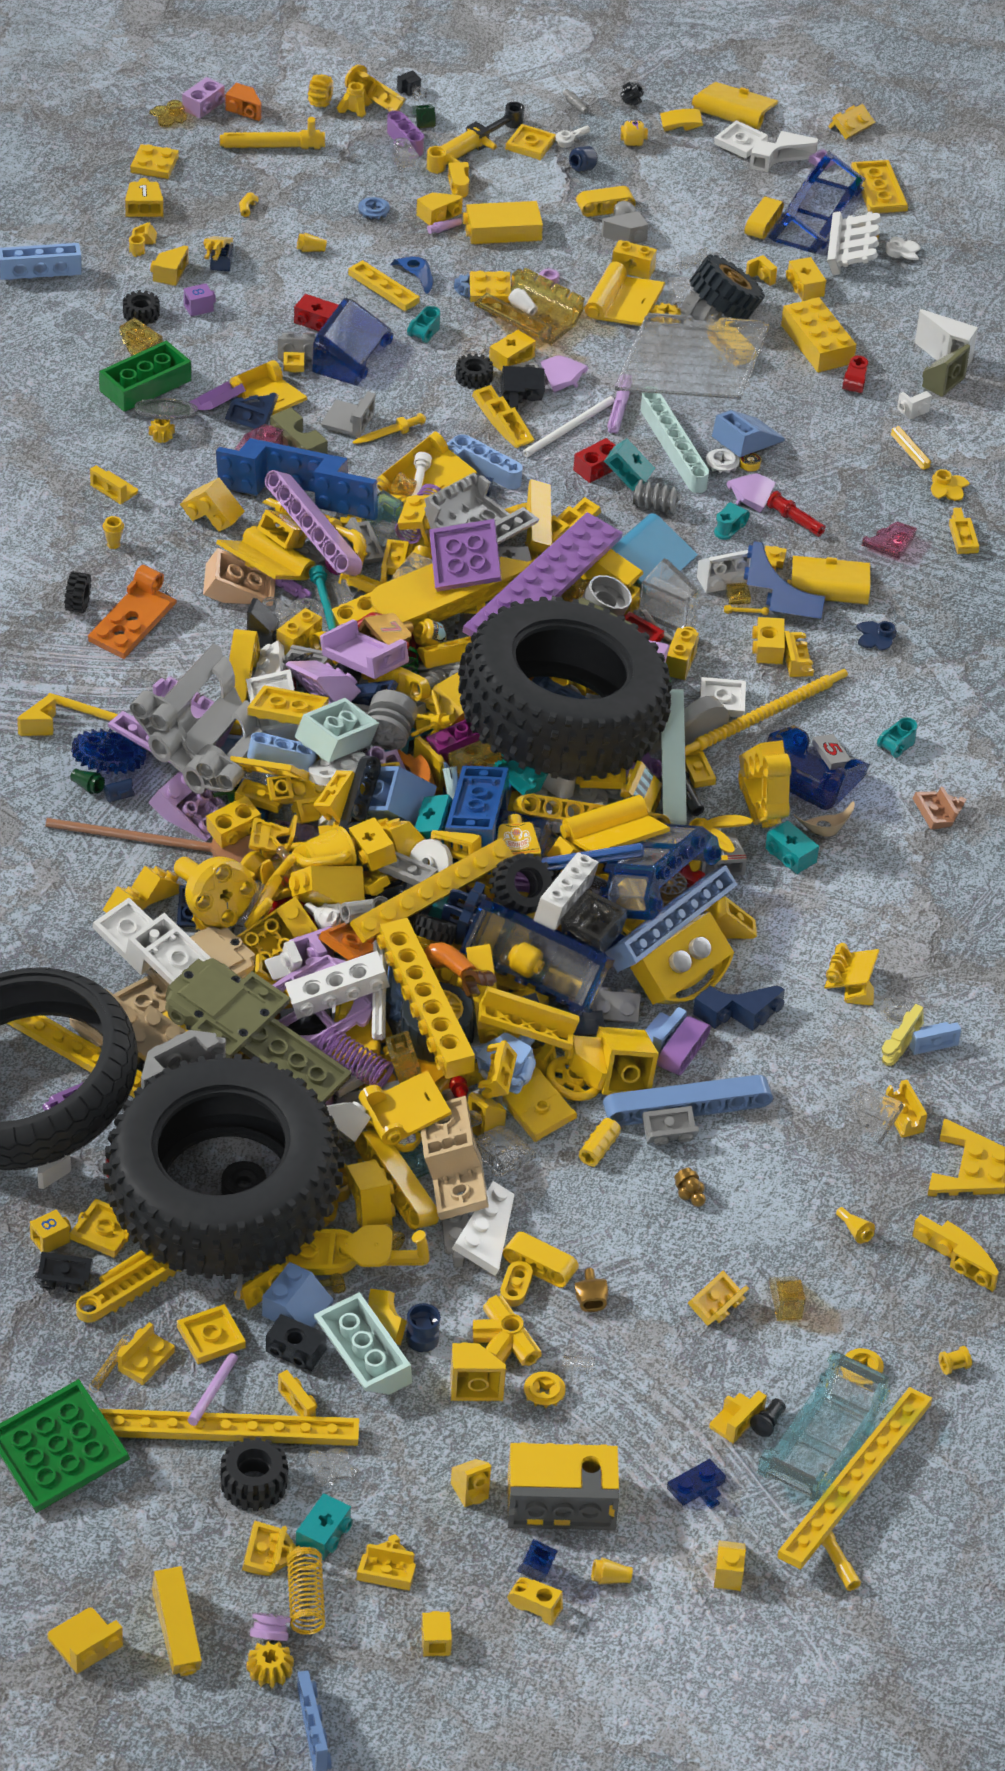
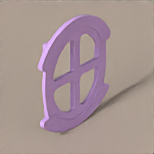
(359, 1013)

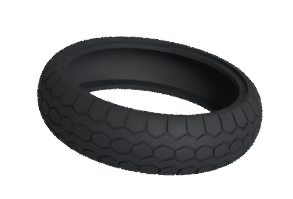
(101, 1097)

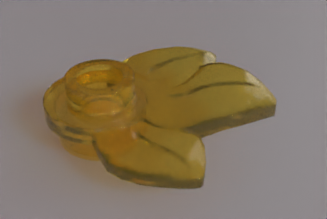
(169, 113)

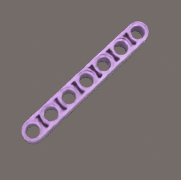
(313, 523)

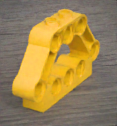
(766, 782)

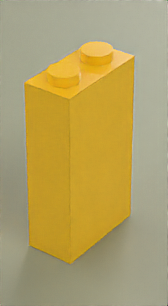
(503, 222)

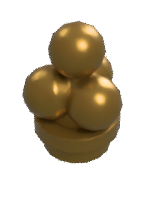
(690, 1186)

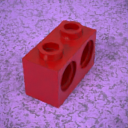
(590, 461)

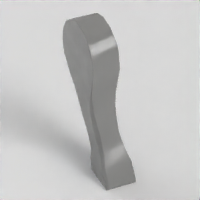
(700, 718)

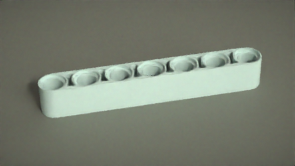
(675, 441)
(674, 762)

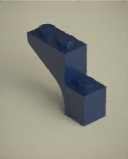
(747, 1008)

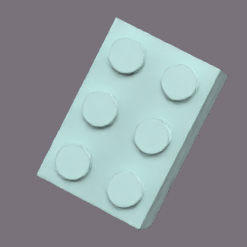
(336, 730)

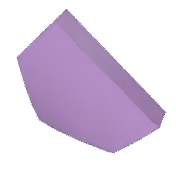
(563, 372)
(752, 490)

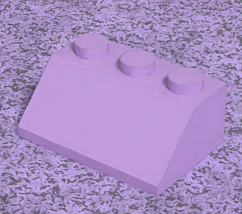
(324, 680)

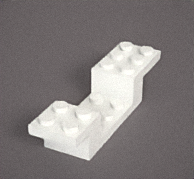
(148, 942)

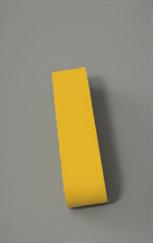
(409, 1195)

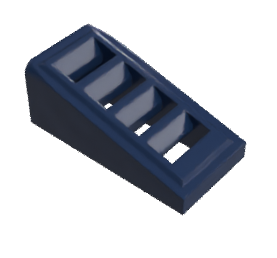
(224, 260)

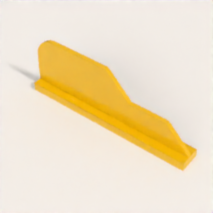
(415, 596)

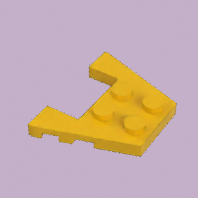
(981, 1165)

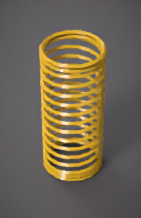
(309, 1611)

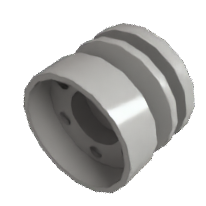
(609, 594)
(395, 717)

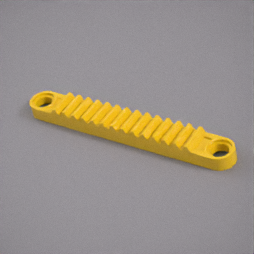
(406, 680)
(123, 1288)

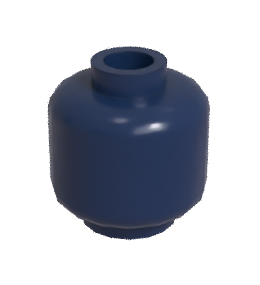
(583, 158)

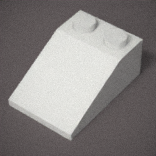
(280, 680)

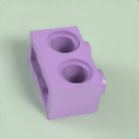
(203, 97)

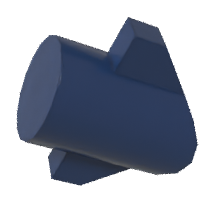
(119, 790)

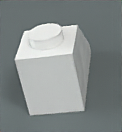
(349, 1119)

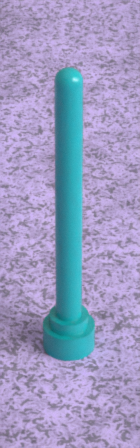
(318, 576)

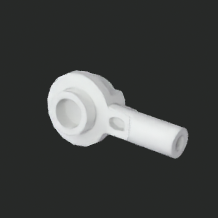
(566, 138)

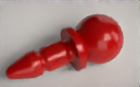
(458, 1086)

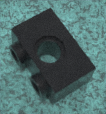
(295, 1342)

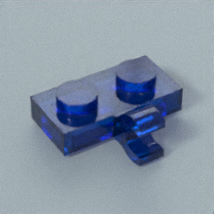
(698, 1482)

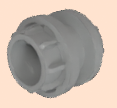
(698, 308)

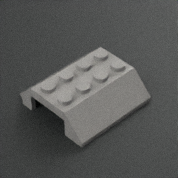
(467, 503)
(180, 1048)

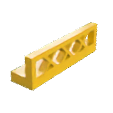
(528, 1016)

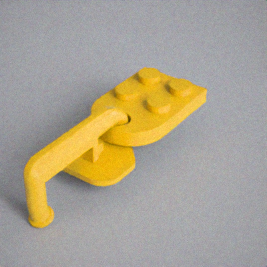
(369, 1246)

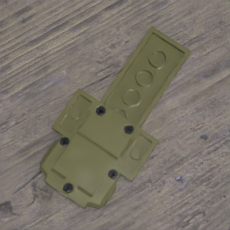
(243, 1013)

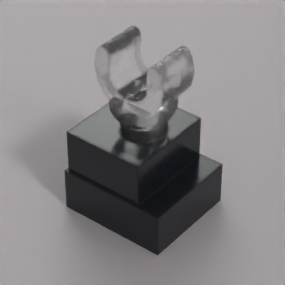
(411, 85)

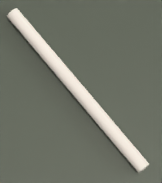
(568, 426)

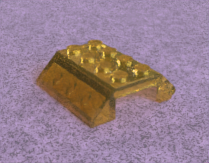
(555, 311)

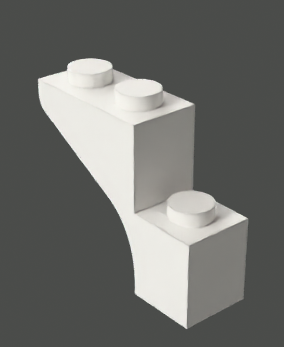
(787, 148)

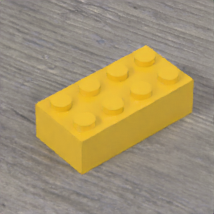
(818, 334)

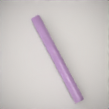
(212, 1389)

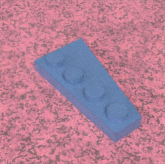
(312, 1721)

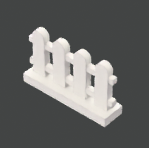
(852, 240)

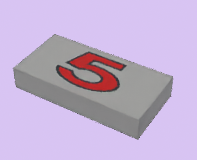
(831, 751)

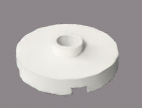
(432, 850)

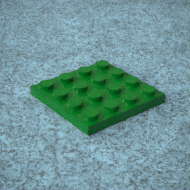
(59, 1446)

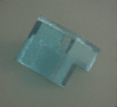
(388, 507)

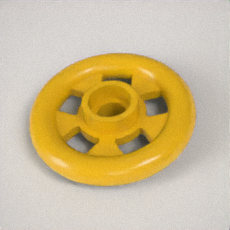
(569, 1079)

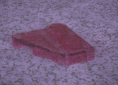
(891, 540)

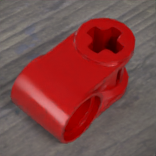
(856, 374)

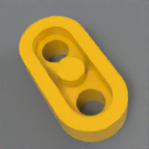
(513, 1287)

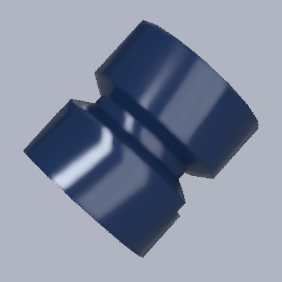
(423, 1327)

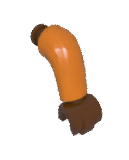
(445, 955)

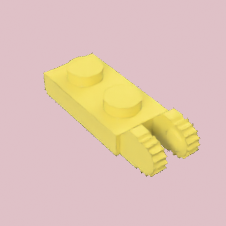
(902, 1036)

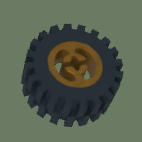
(727, 288)

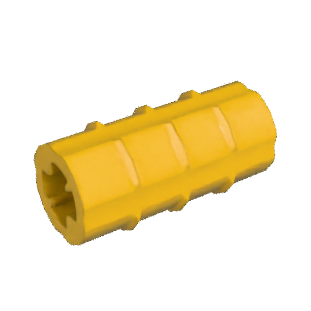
(599, 1142)

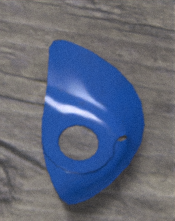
(422, 270)

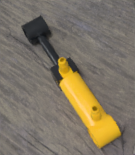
(474, 138)

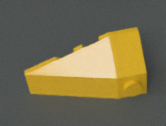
(614, 566)

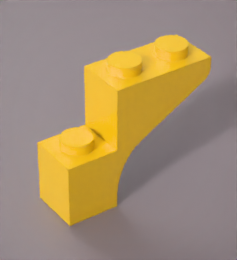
(149, 887)

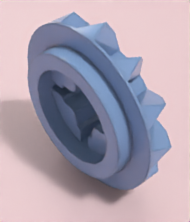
(367, 206)
(462, 285)

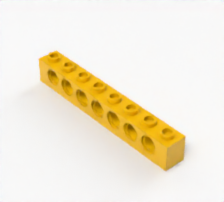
(426, 998)

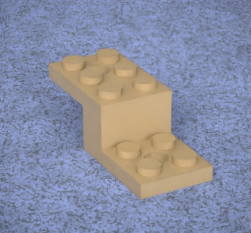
(150, 1028)
(455, 1162)

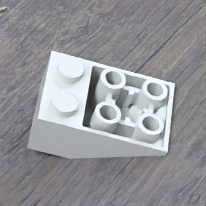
(943, 335)

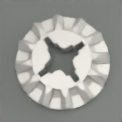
(715, 456)

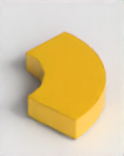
(383, 1306)

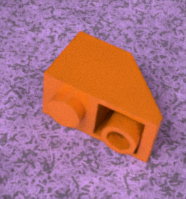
(243, 101)

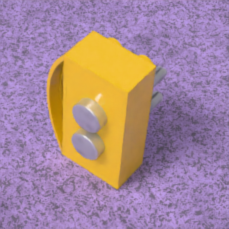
(685, 961)

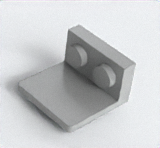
(350, 418)

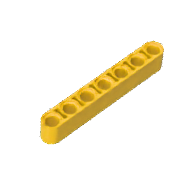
(560, 808)

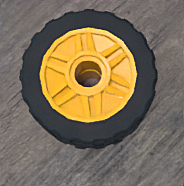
(463, 1009)

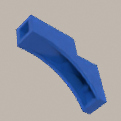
(784, 596)

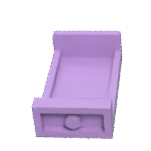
(362, 652)

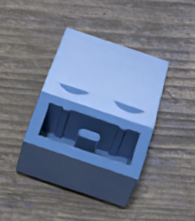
(743, 433)

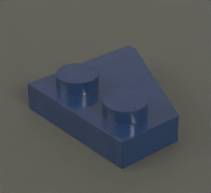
(252, 410)

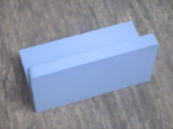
(664, 1027)
(935, 1037)

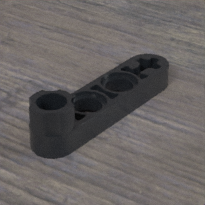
(355, 797)

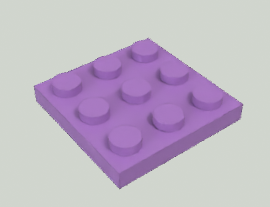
(465, 555)

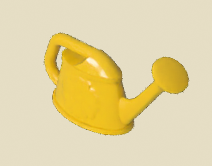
(326, 849)

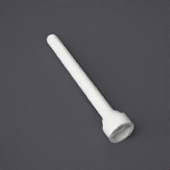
(422, 463)

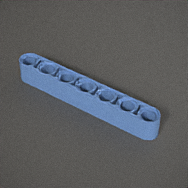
(704, 1097)

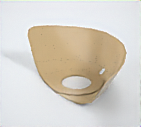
(836, 821)

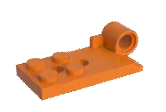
(141, 601)

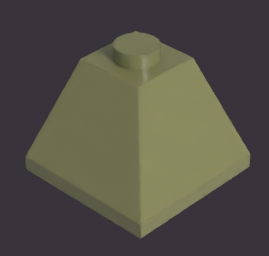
(946, 372)

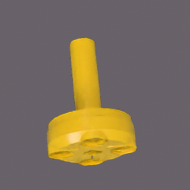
(218, 891)

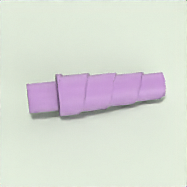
(441, 226)

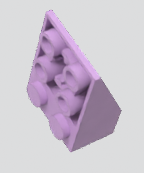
(184, 807)

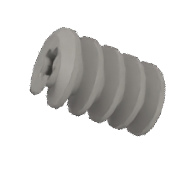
(656, 497)

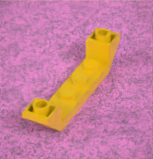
(287, 790)

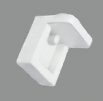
(915, 405)

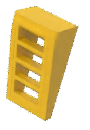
(469, 842)

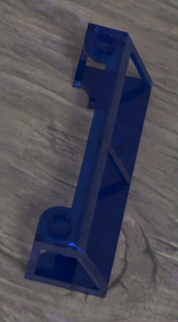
(821, 238)

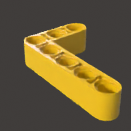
(243, 657)

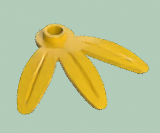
(719, 822)

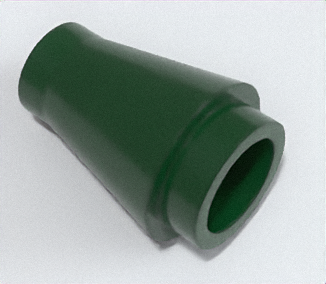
(88, 780)

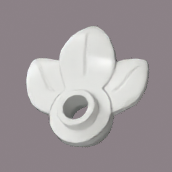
(899, 247)

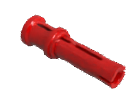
(789, 510)

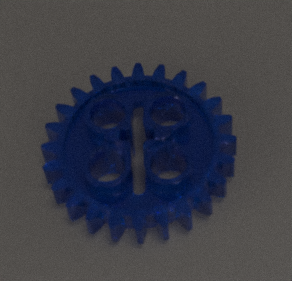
(107, 752)

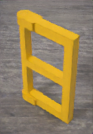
(267, 767)

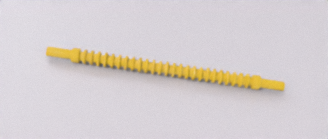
(759, 714)

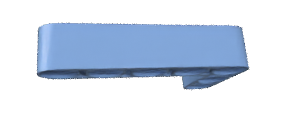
(280, 750)

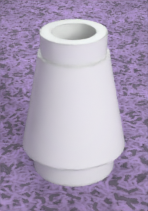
(522, 301)

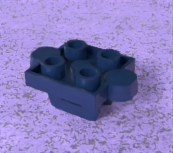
(465, 912)

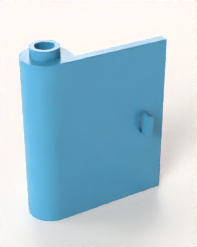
(651, 543)

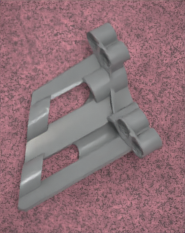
(190, 740)

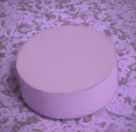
(550, 274)

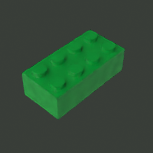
(145, 375)

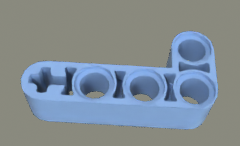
(487, 461)

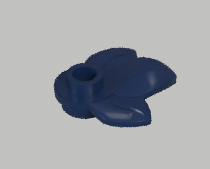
(876, 634)

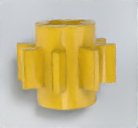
(161, 430)

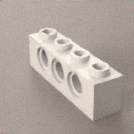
(565, 890)
(337, 984)

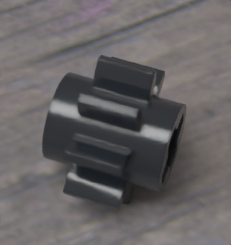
(632, 93)

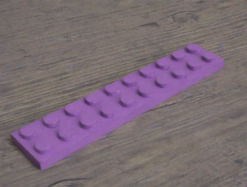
(555, 568)

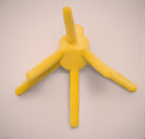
(438, 721)

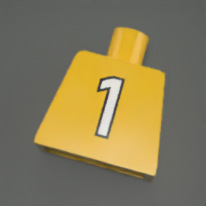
(144, 199)

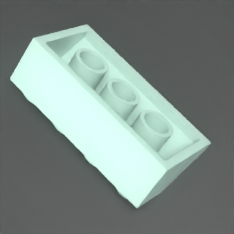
(365, 1345)

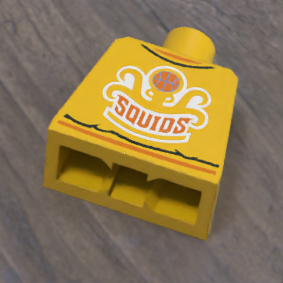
(287, 535)
(519, 836)

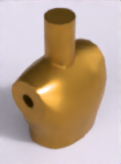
(591, 1292)

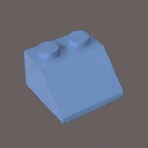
(295, 1295)

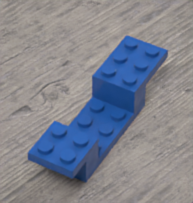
(312, 470)
(478, 801)

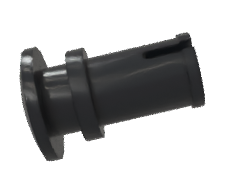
(765, 1420)

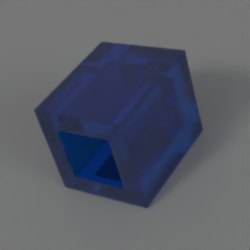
(537, 1560)

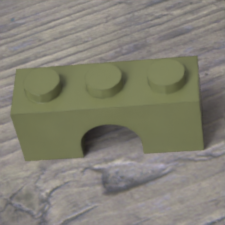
(293, 433)

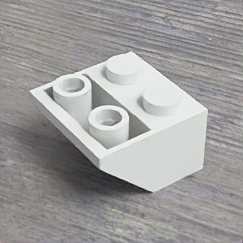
(722, 570)

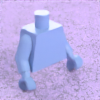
(524, 1063)

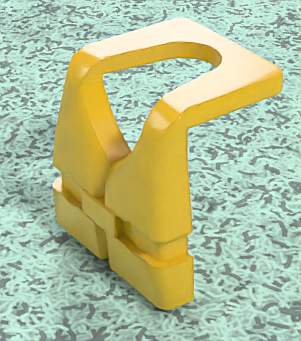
(264, 835)

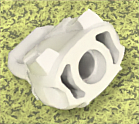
(326, 915)

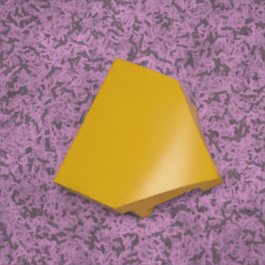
(267, 1549)
(387, 1564)

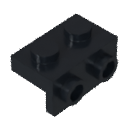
(64, 1272)

